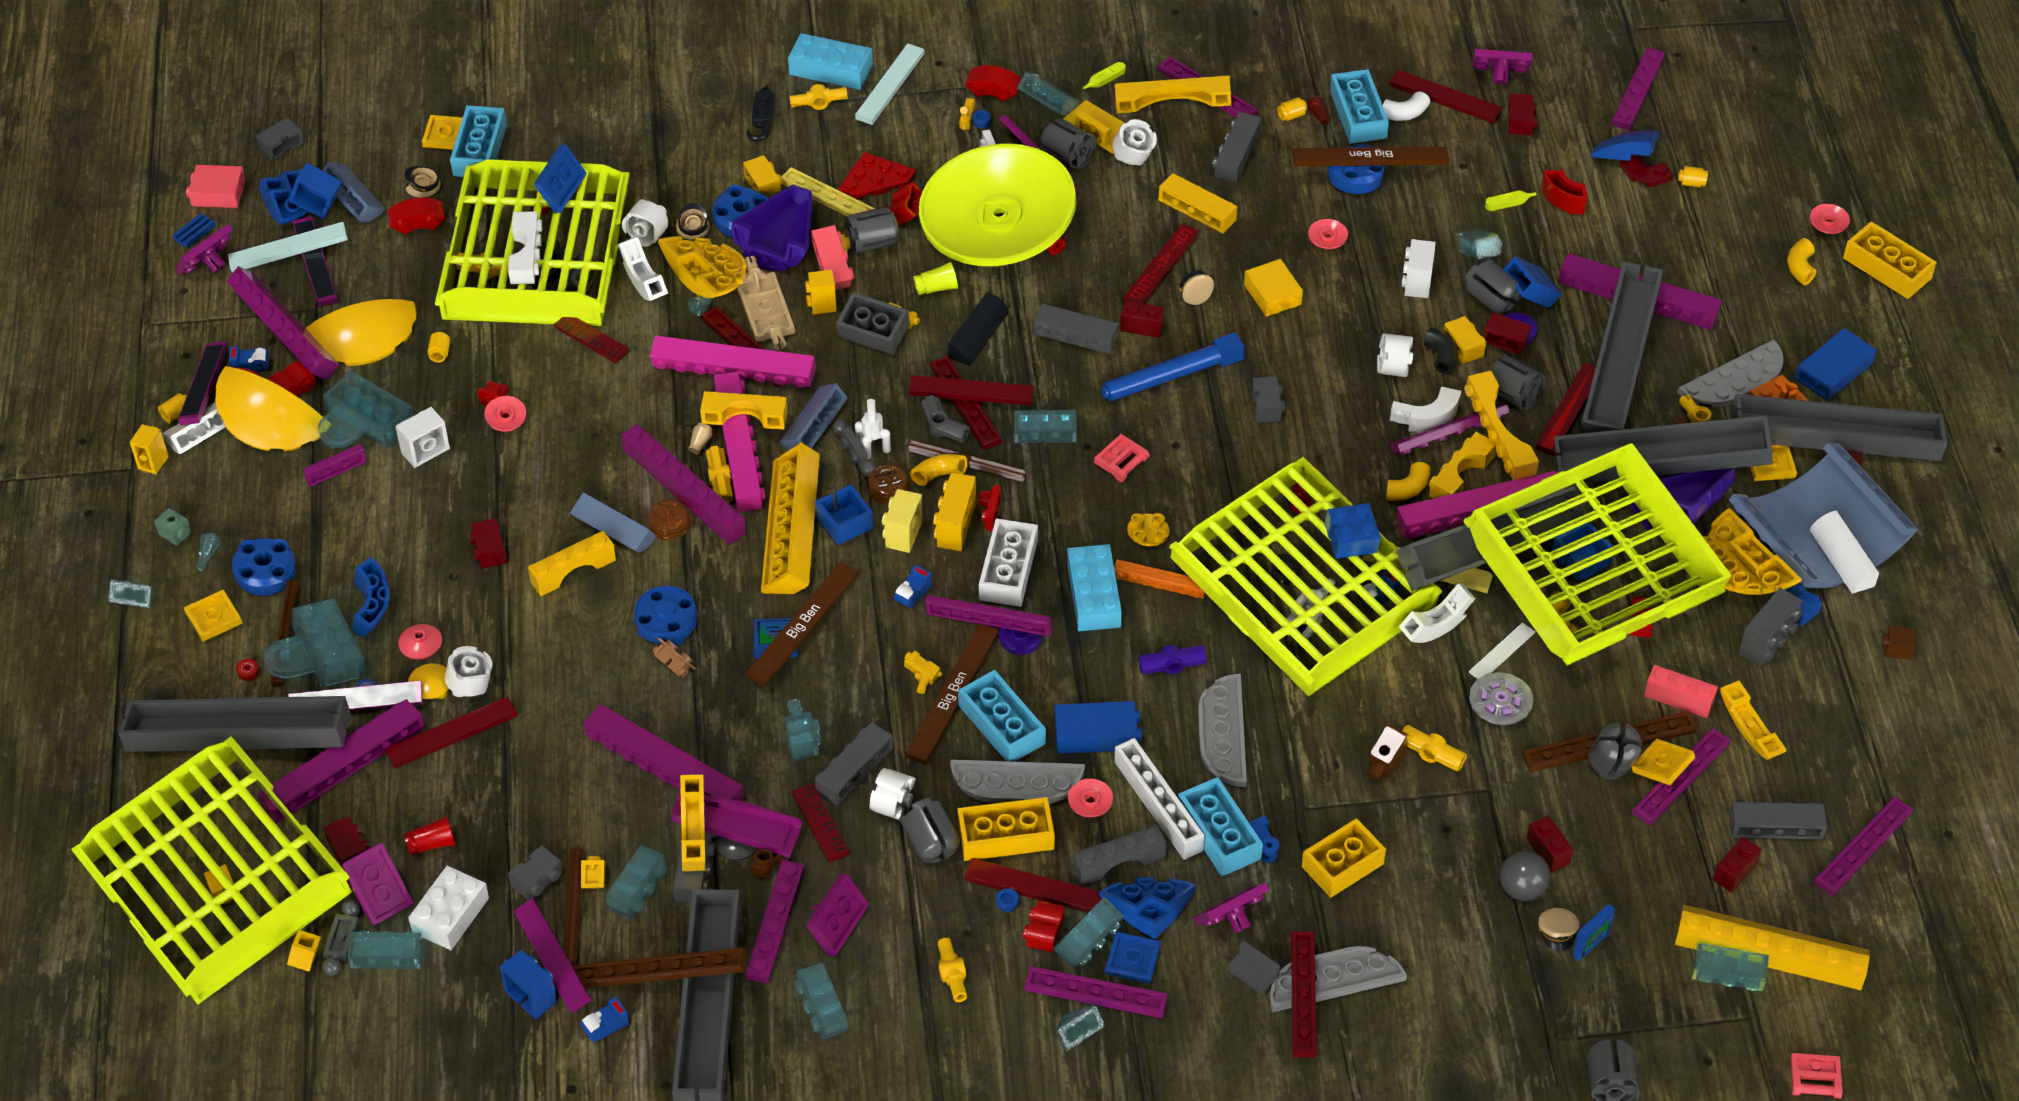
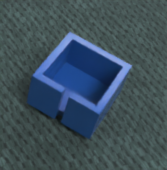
(315, 191)
(848, 519)
(1355, 530)
(1584, 552)
(524, 979)

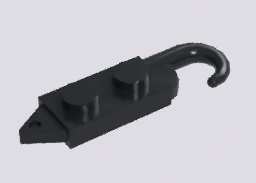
(762, 113)

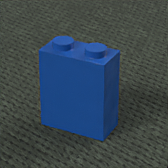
(1534, 282)

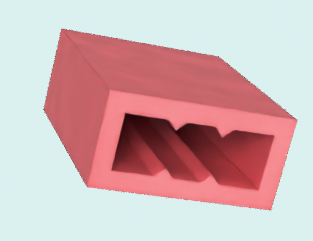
(216, 186)

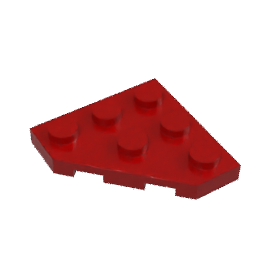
(875, 176)

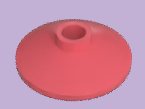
(1829, 218)
(1328, 234)
(502, 407)
(420, 641)
(1090, 790)

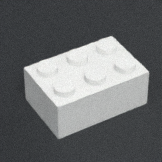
(449, 907)

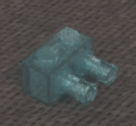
(801, 732)

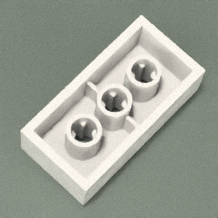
(1008, 562)

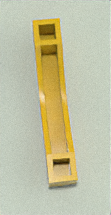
(1209, 90)
(1517, 456)

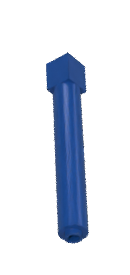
(1222, 351)

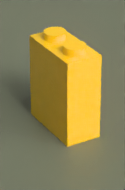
(1273, 287)

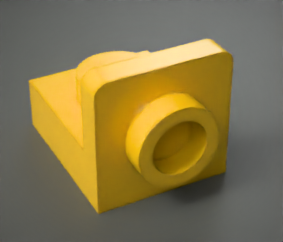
(593, 873)

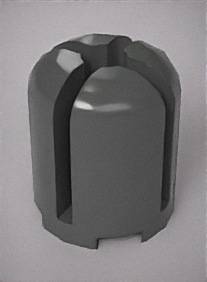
(1068, 143)
(871, 229)
(1492, 286)
(1517, 382)
(1615, 750)
(930, 831)
(1613, 1071)

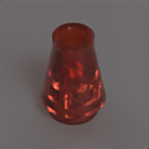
(1318, 108)

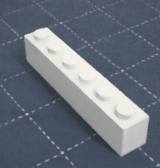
(1159, 799)

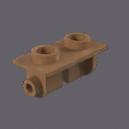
(680, 662)

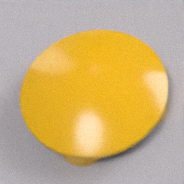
(1148, 529)
(432, 680)

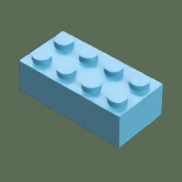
(830, 61)
(1359, 106)
(478, 137)
(1094, 587)
(1002, 717)
(1227, 833)

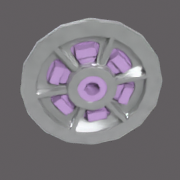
(1501, 698)

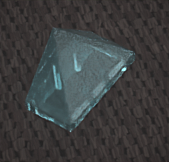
(130, 593)
(1079, 1025)

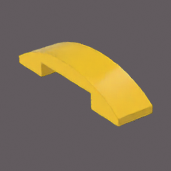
(1749, 723)

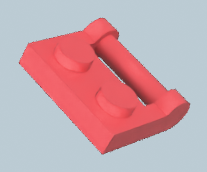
(1116, 453)
(1815, 1068)

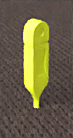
(1106, 75)
(1507, 200)

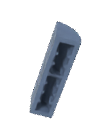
(355, 194)
(815, 417)
(613, 523)

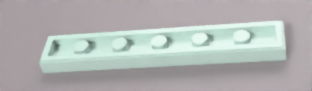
(889, 84)
(288, 246)

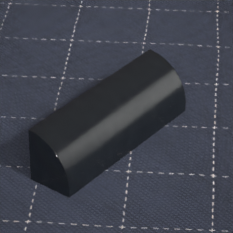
(977, 329)

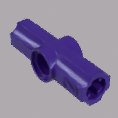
(1172, 659)

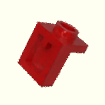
(491, 392)

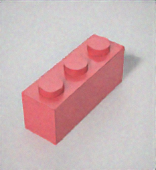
(831, 256)
(1680, 691)

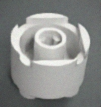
(1134, 142)
(646, 222)
(1394, 355)
(468, 671)
(892, 793)

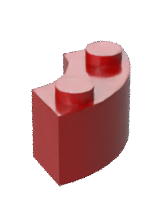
(993, 81)
(1564, 192)
(416, 214)

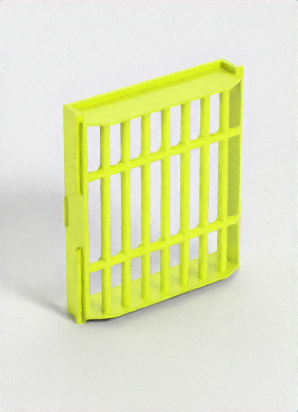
(521, 304)
(1327, 497)
(1656, 506)
(265, 932)

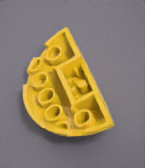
(703, 266)
(365, 330)
(264, 412)
(1747, 559)

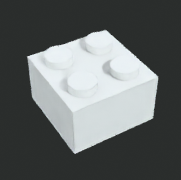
(1418, 268)
(422, 437)

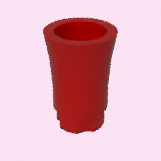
(430, 836)

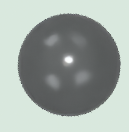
(1525, 875)

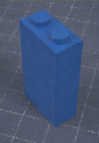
(1835, 364)
(1095, 726)

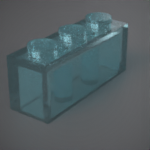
(1047, 93)
(1479, 243)
(1045, 426)
(636, 882)
(1089, 933)
(385, 950)
(1730, 967)
(821, 1001)

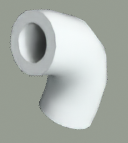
(1408, 109)

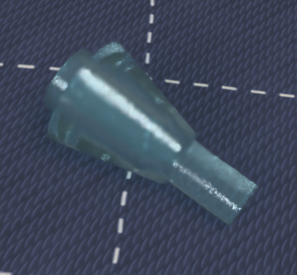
(699, 304)
(208, 544)

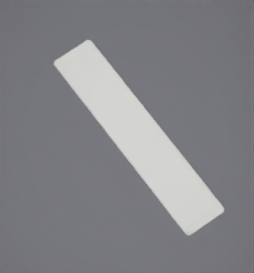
(1502, 651)

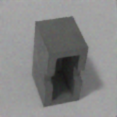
(279, 138)
(1266, 396)
(536, 874)

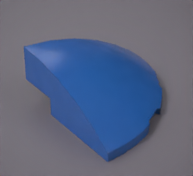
(1624, 145)
(276, 197)
(1150, 904)

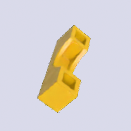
(719, 407)
(1475, 453)
(549, 572)
(692, 822)

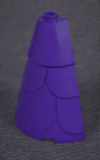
(776, 229)
(1695, 491)

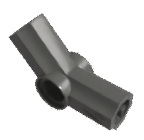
(940, 424)

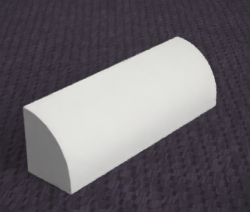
(186, 436)
(1844, 552)

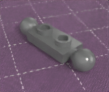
(851, 443)
(339, 937)

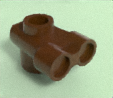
(764, 861)

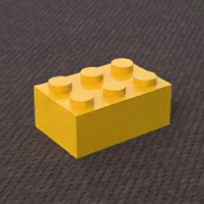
(955, 511)
(1343, 858)

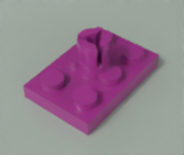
(1501, 63)
(206, 253)
(377, 884)
(1233, 909)
(837, 914)

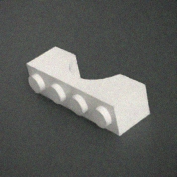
(523, 264)

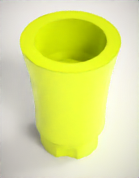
(936, 280)

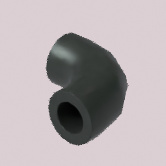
(1444, 348)

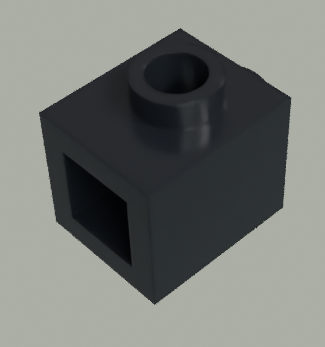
(1292, 563)

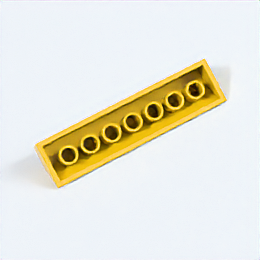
(790, 521)
(1786, 949)

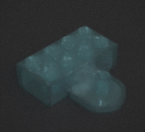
(359, 409)
(321, 647)

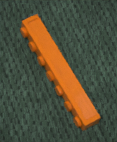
(1157, 578)

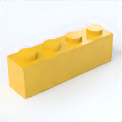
(1197, 203)

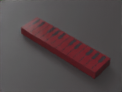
(592, 338)
(820, 823)

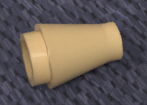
(700, 436)

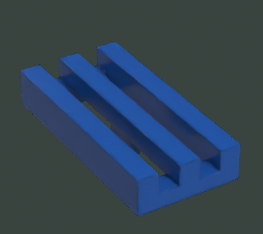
(193, 228)

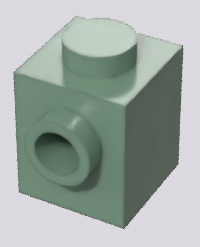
(172, 526)

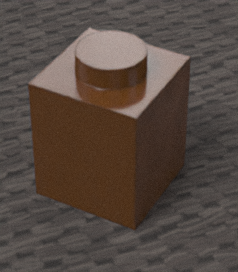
(1899, 642)

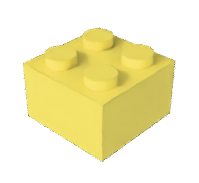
(902, 520)

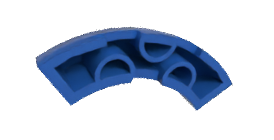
(375, 589)

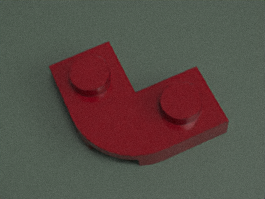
(1652, 175)

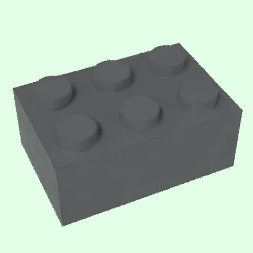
(873, 323)
(1771, 627)

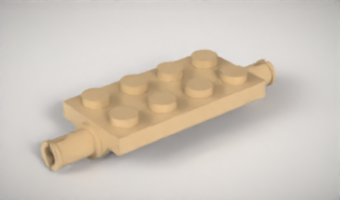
(765, 305)

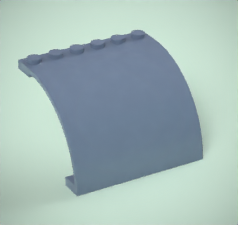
(1831, 485)

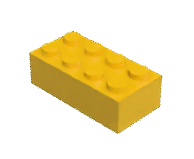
(1889, 260)
(1006, 829)

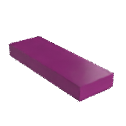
(334, 465)

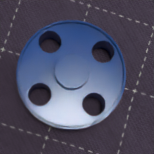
(1356, 178)
(733, 204)
(263, 565)
(665, 614)

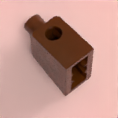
(1388, 752)

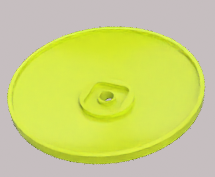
(1010, 179)

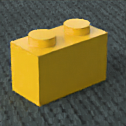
(762, 176)
(821, 291)
(1467, 340)
(149, 449)

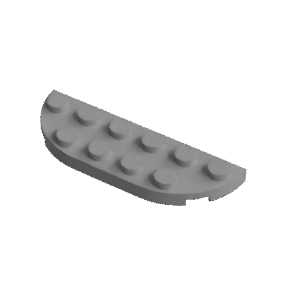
(1736, 377)
(1223, 730)
(1015, 780)
(1341, 974)

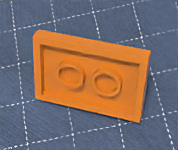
(1779, 388)

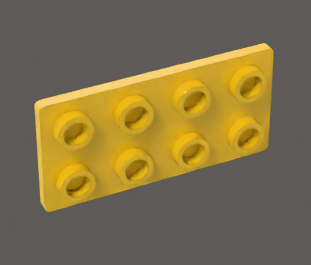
(1097, 123)

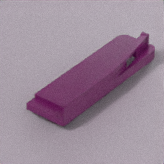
(747, 824)

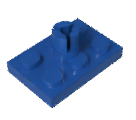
(560, 178)

